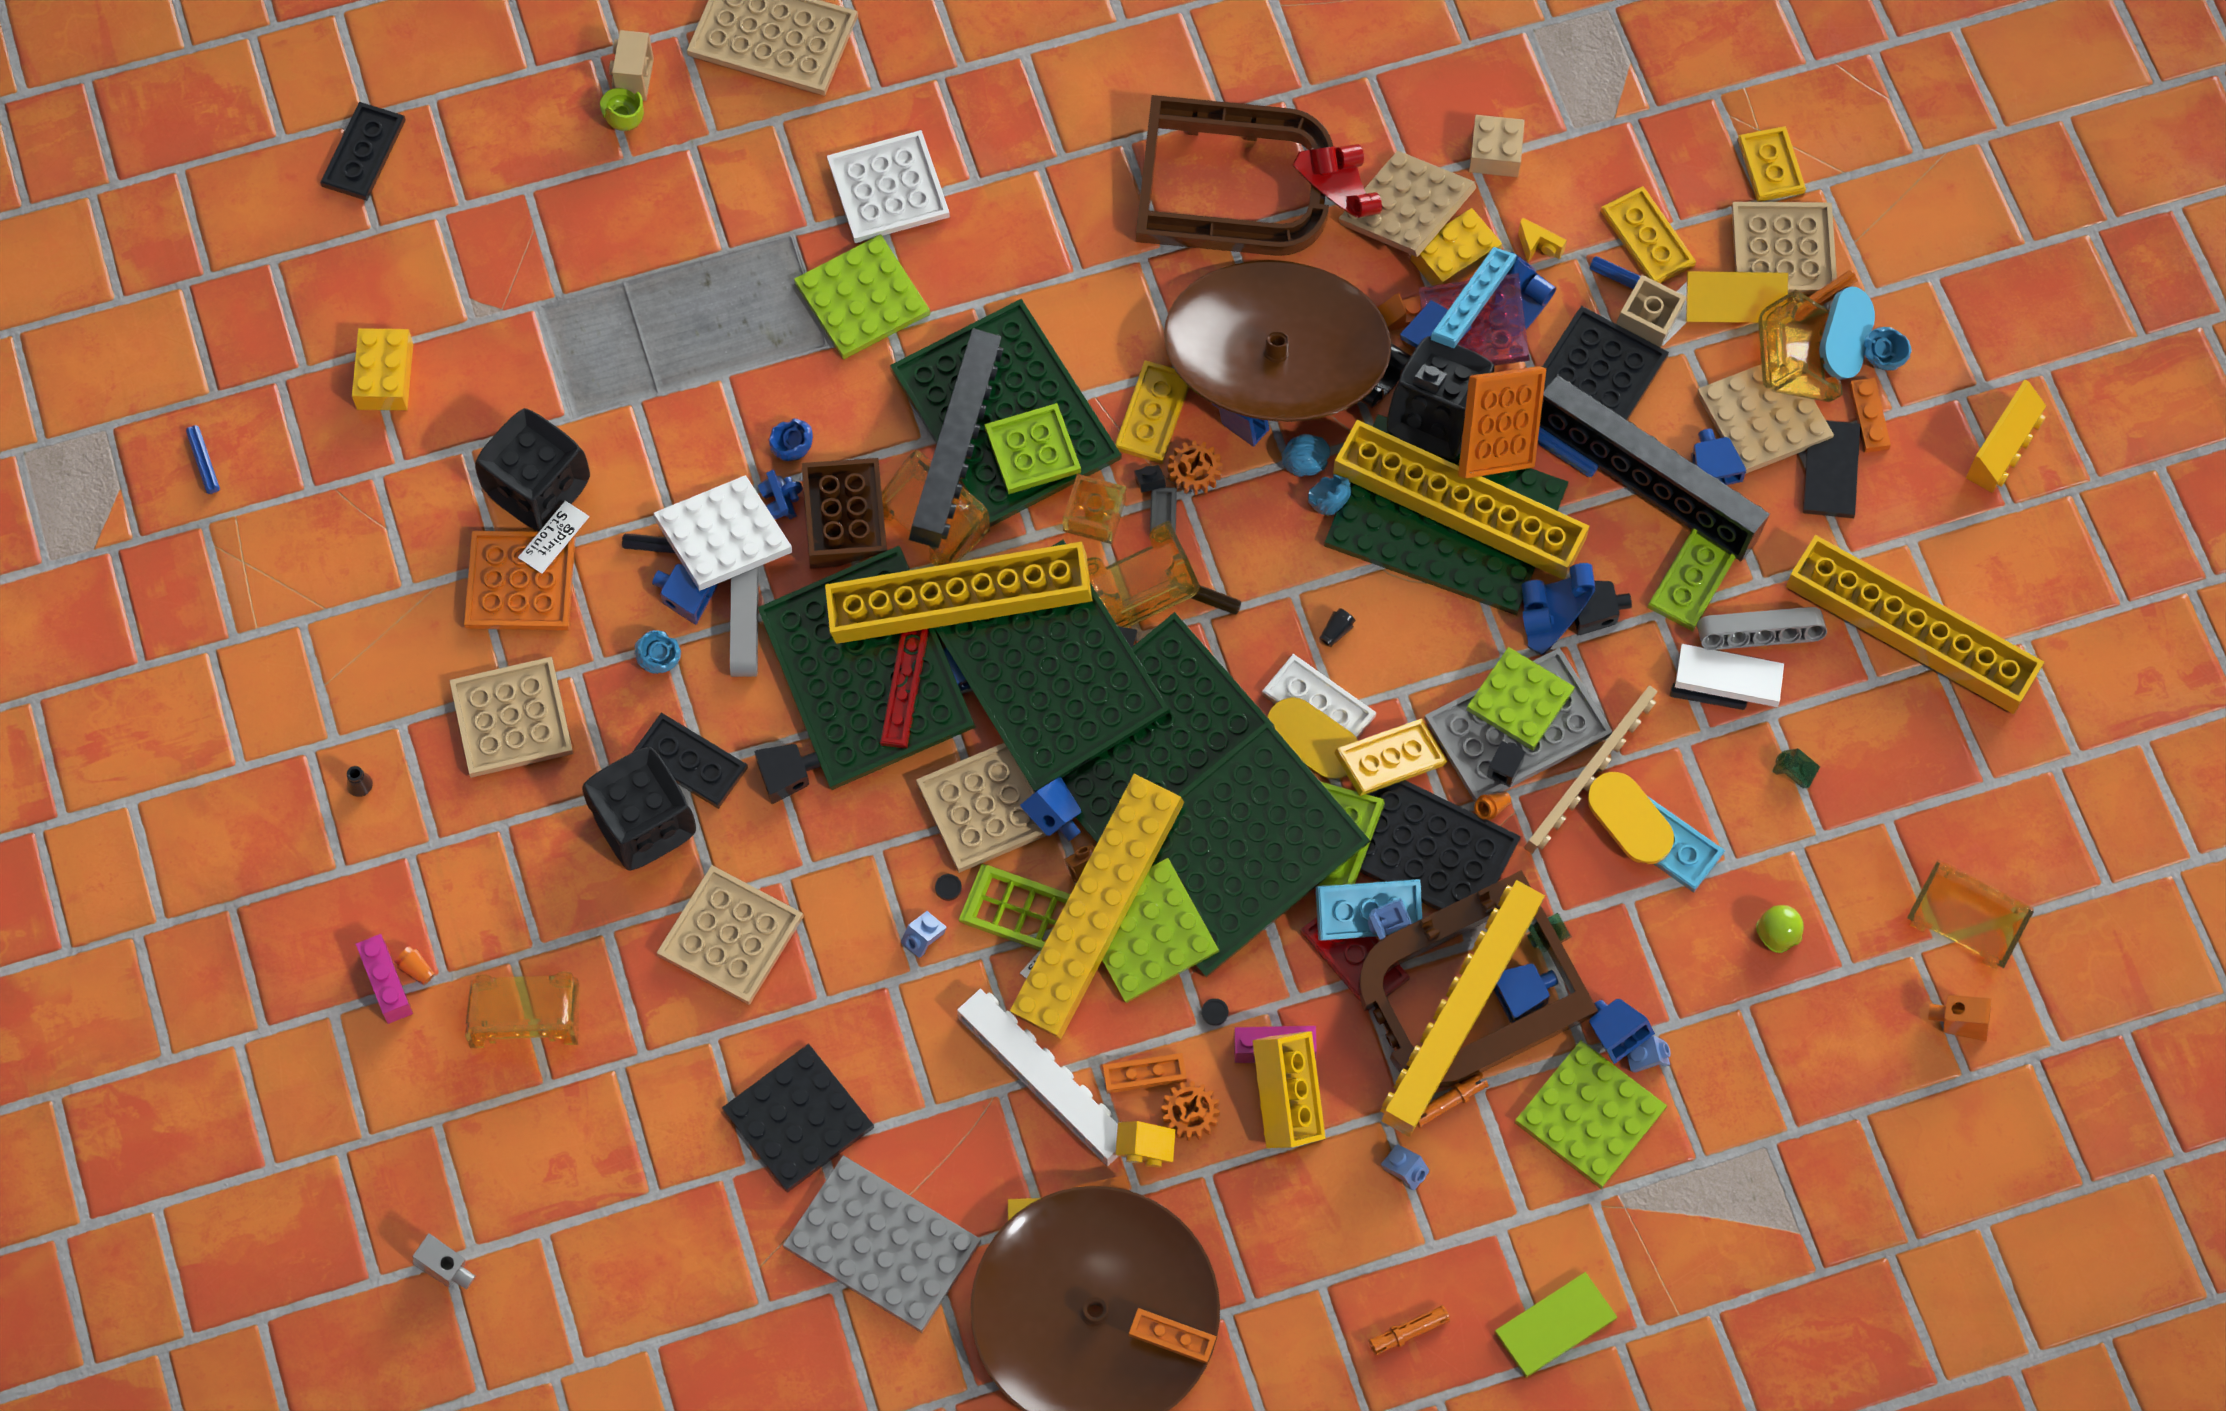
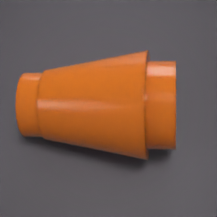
(1490, 805)
(414, 965)

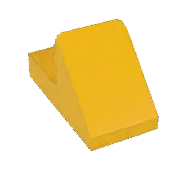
(1536, 237)

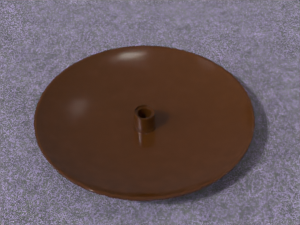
(1277, 341)
(1080, 1253)

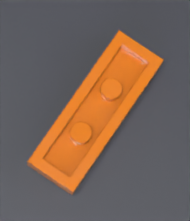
(1869, 415)
(1144, 1073)
(1172, 1336)

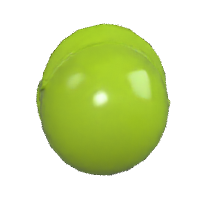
(622, 109)
(1780, 928)

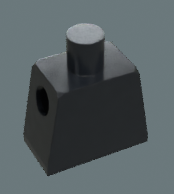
(1602, 608)
(784, 770)

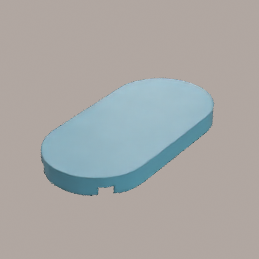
(1845, 332)

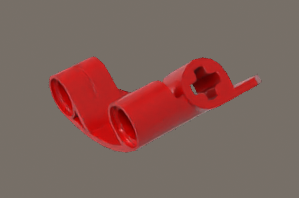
(1337, 177)

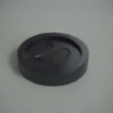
(948, 887)
(1215, 1012)

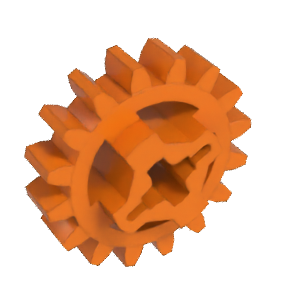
(1202, 475)
(1200, 1115)

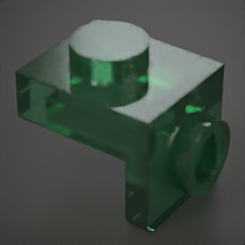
(1796, 766)
(1559, 927)

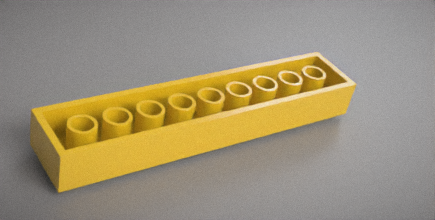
(1466, 505)
(958, 592)
(1914, 624)
(1097, 906)
(1459, 1013)

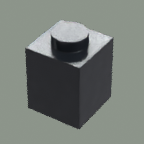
(1506, 763)

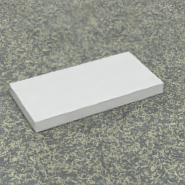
(1729, 675)
(1304, 682)

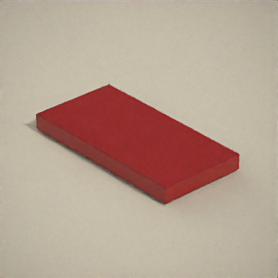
(1348, 957)

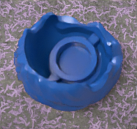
(791, 439)

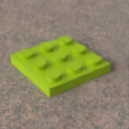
(1032, 448)
(1520, 698)

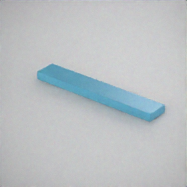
(1473, 297)

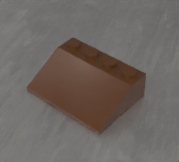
(843, 511)

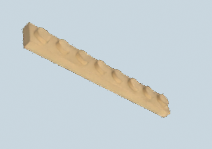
(1586, 778)

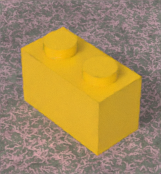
(1145, 1143)

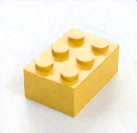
(1456, 250)
(382, 369)

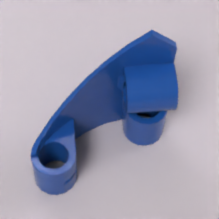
(1534, 289)
(1555, 606)

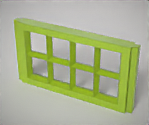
(978, 894)

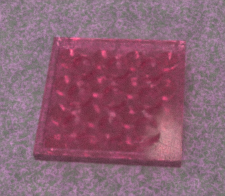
(1498, 328)

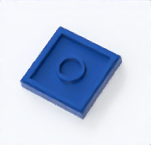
(1424, 324)

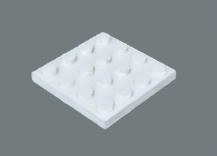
(888, 186)
(722, 532)

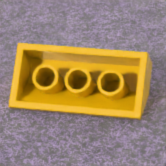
(2007, 439)
(1289, 1090)

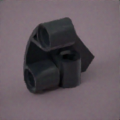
(1391, 377)

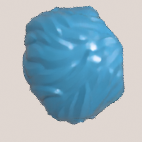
(1887, 348)
(1306, 455)
(1329, 494)
(657, 652)

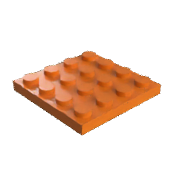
(1502, 421)
(511, 593)

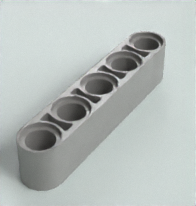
(744, 624)
(1761, 628)

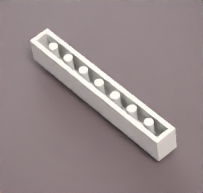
(1041, 1073)

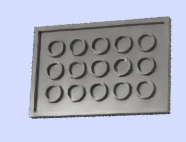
(1473, 742)
(882, 1243)

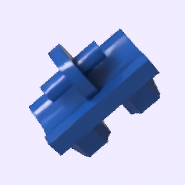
(783, 494)

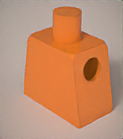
(1964, 1016)

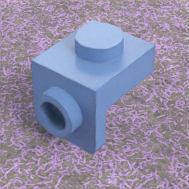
(1388, 918)
(922, 933)
(1649, 1054)
(1406, 1166)

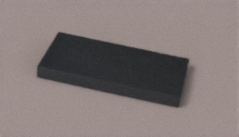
(363, 151)
(1833, 473)
(694, 760)

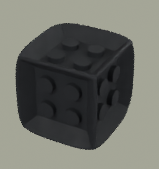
(1433, 419)
(532, 468)
(639, 808)

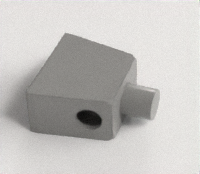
(434, 1254)

